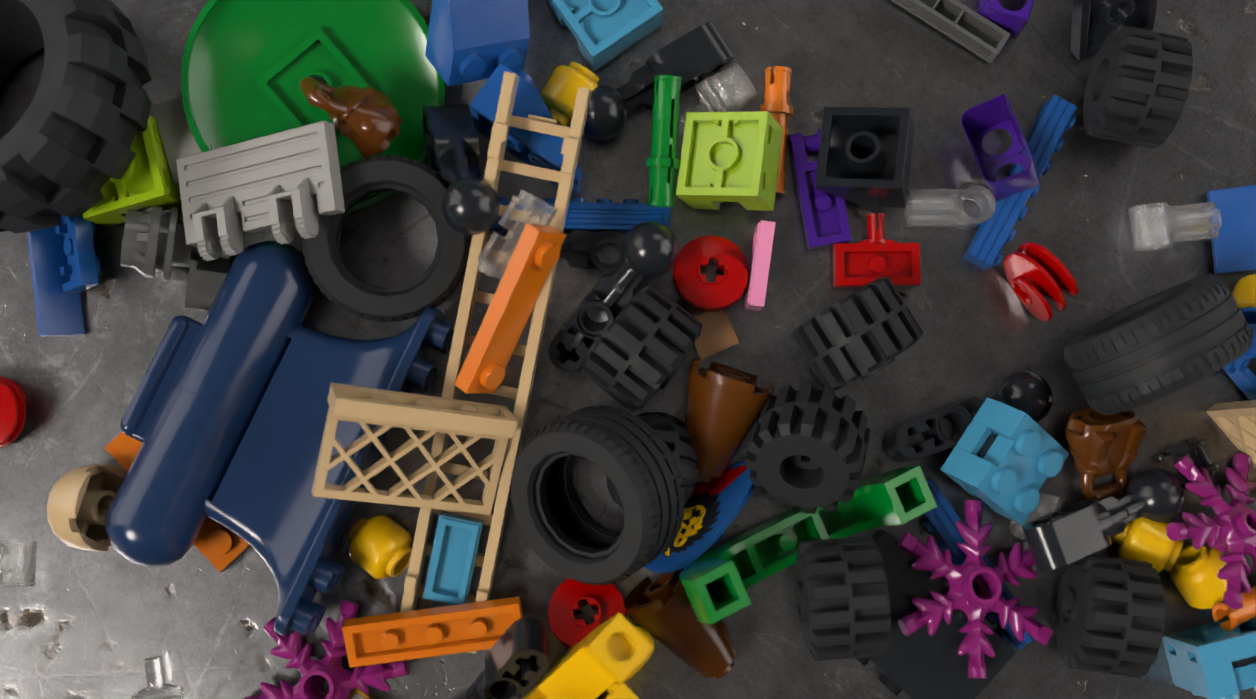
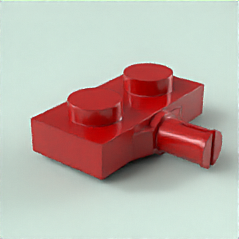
(876, 258)

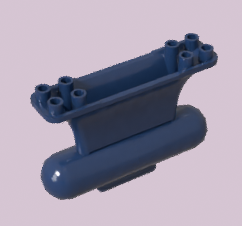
(239, 424)

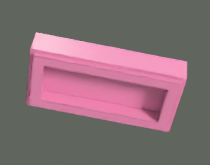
(759, 265)

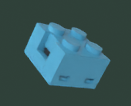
(607, 26)
(1004, 460)
(1213, 660)

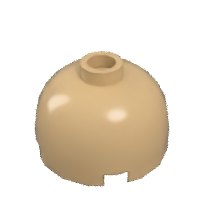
(81, 505)

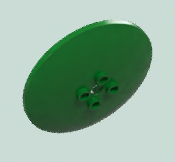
(251, 55)

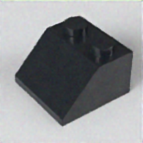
(866, 155)

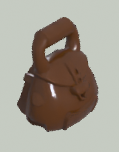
(358, 113)
(1103, 447)

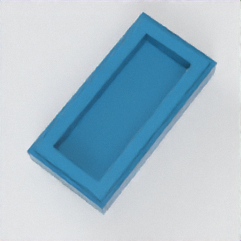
(453, 558)

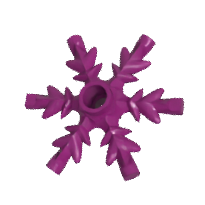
(1232, 526)
(961, 596)
(329, 668)

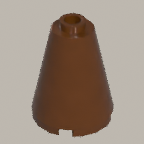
(720, 413)
(669, 617)

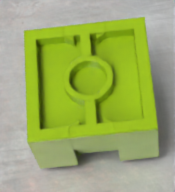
(729, 160)
(142, 185)

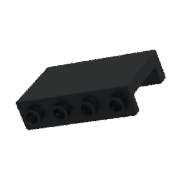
(924, 663)

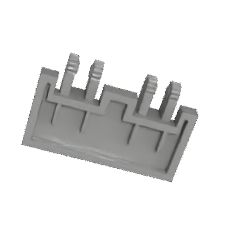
(260, 184)

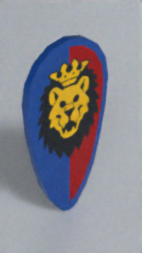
(706, 517)

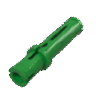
(663, 156)

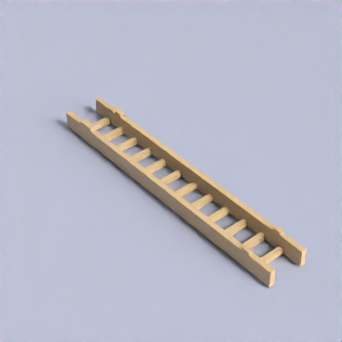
(462, 337)

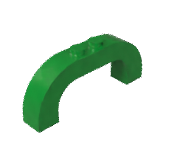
(720, 577)

